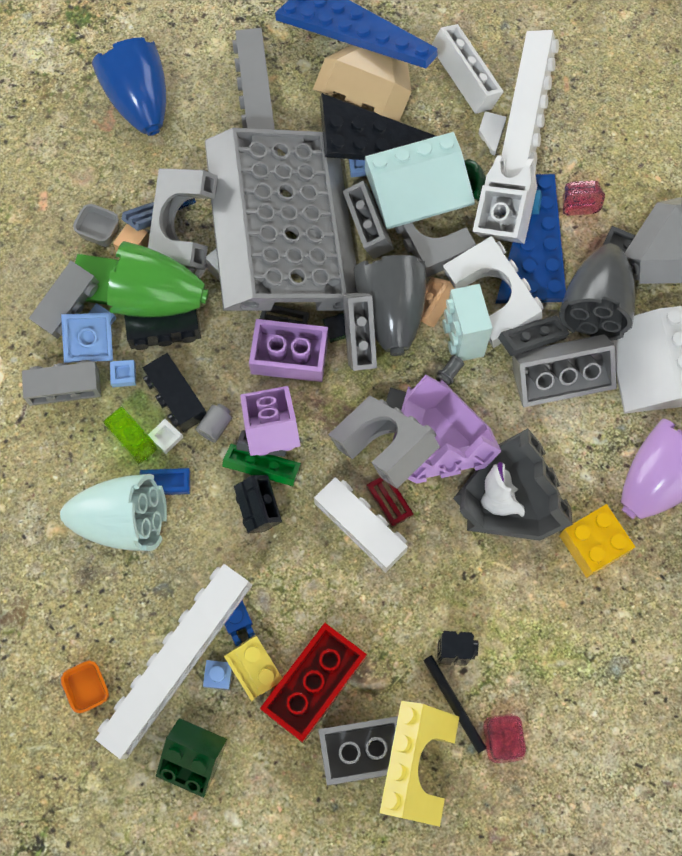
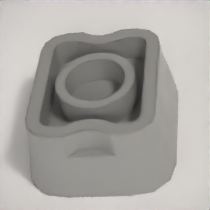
(96, 224)

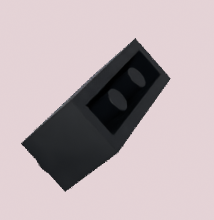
(162, 331)
(173, 392)

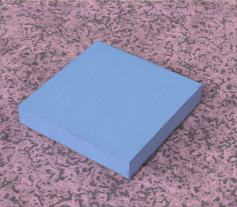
(87, 337)

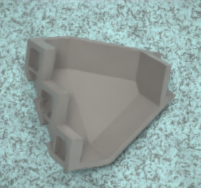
(657, 247)

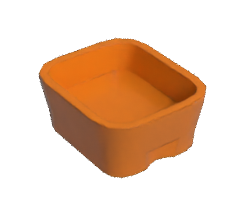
(84, 687)

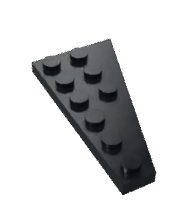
(357, 132)

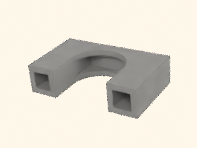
(172, 190)
(435, 250)
(375, 418)

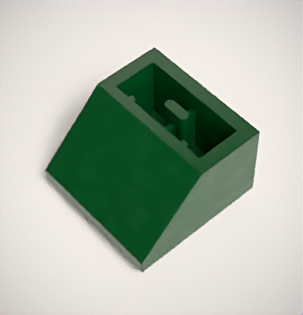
(190, 757)

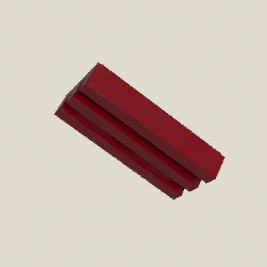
(400, 517)

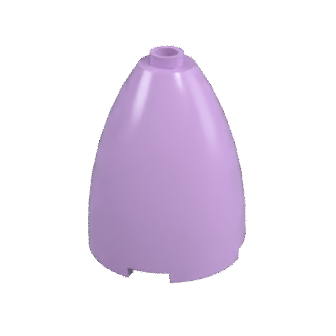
(655, 474)

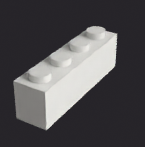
(467, 69)
(361, 524)

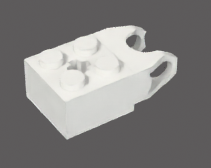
(508, 197)

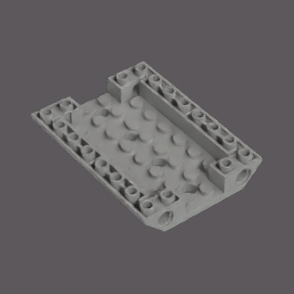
(253, 219)

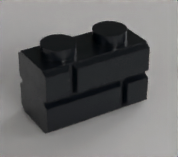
(257, 504)
(456, 648)

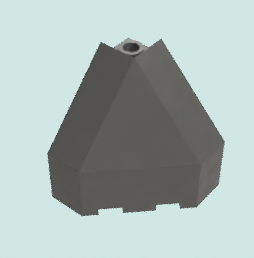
(537, 492)

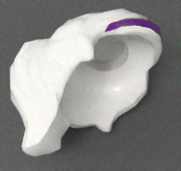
(500, 493)

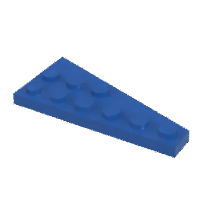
(541, 255)

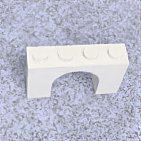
(489, 260)

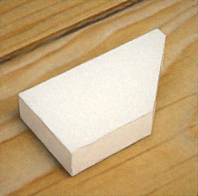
(491, 130)

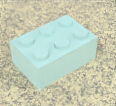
(467, 322)

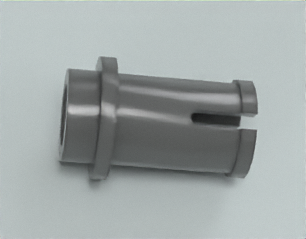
(450, 370)

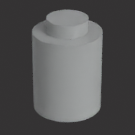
(214, 422)

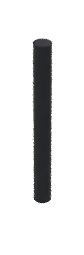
(455, 704)

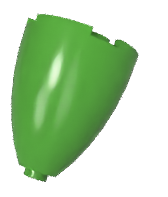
(152, 284)

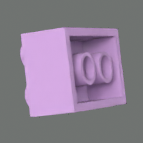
(288, 350)
(269, 421)

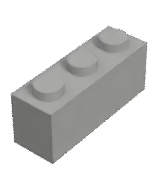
(368, 220)
(64, 297)
(360, 331)
(61, 383)

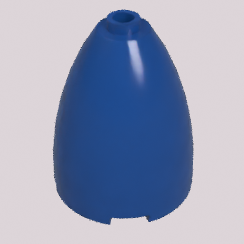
(134, 83)

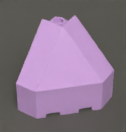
(460, 432)

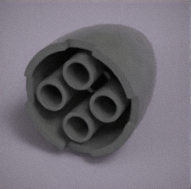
(601, 295)
(397, 298)

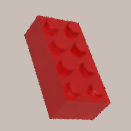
(313, 682)

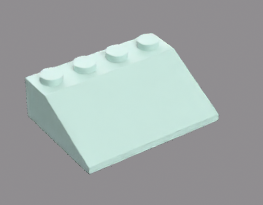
(419, 180)

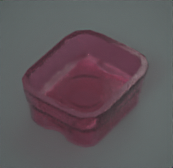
(582, 198)
(504, 738)

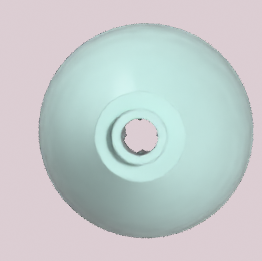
(119, 513)

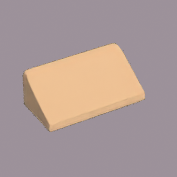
(435, 301)

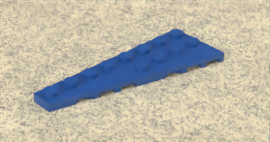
(357, 26)

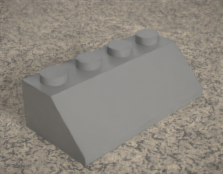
(565, 370)

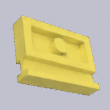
(253, 667)

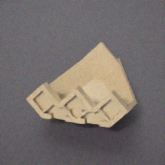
(366, 81)

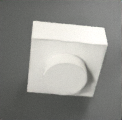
(165, 436)

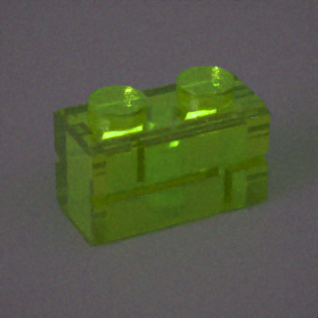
(130, 435)

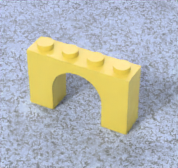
(402, 790)

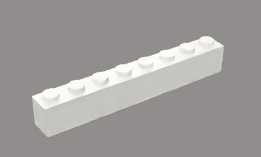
(529, 100)
(173, 662)

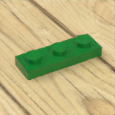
(277, 468)

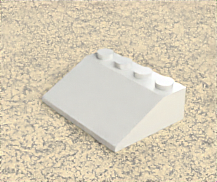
(651, 361)

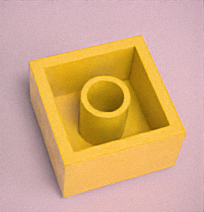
(596, 540)

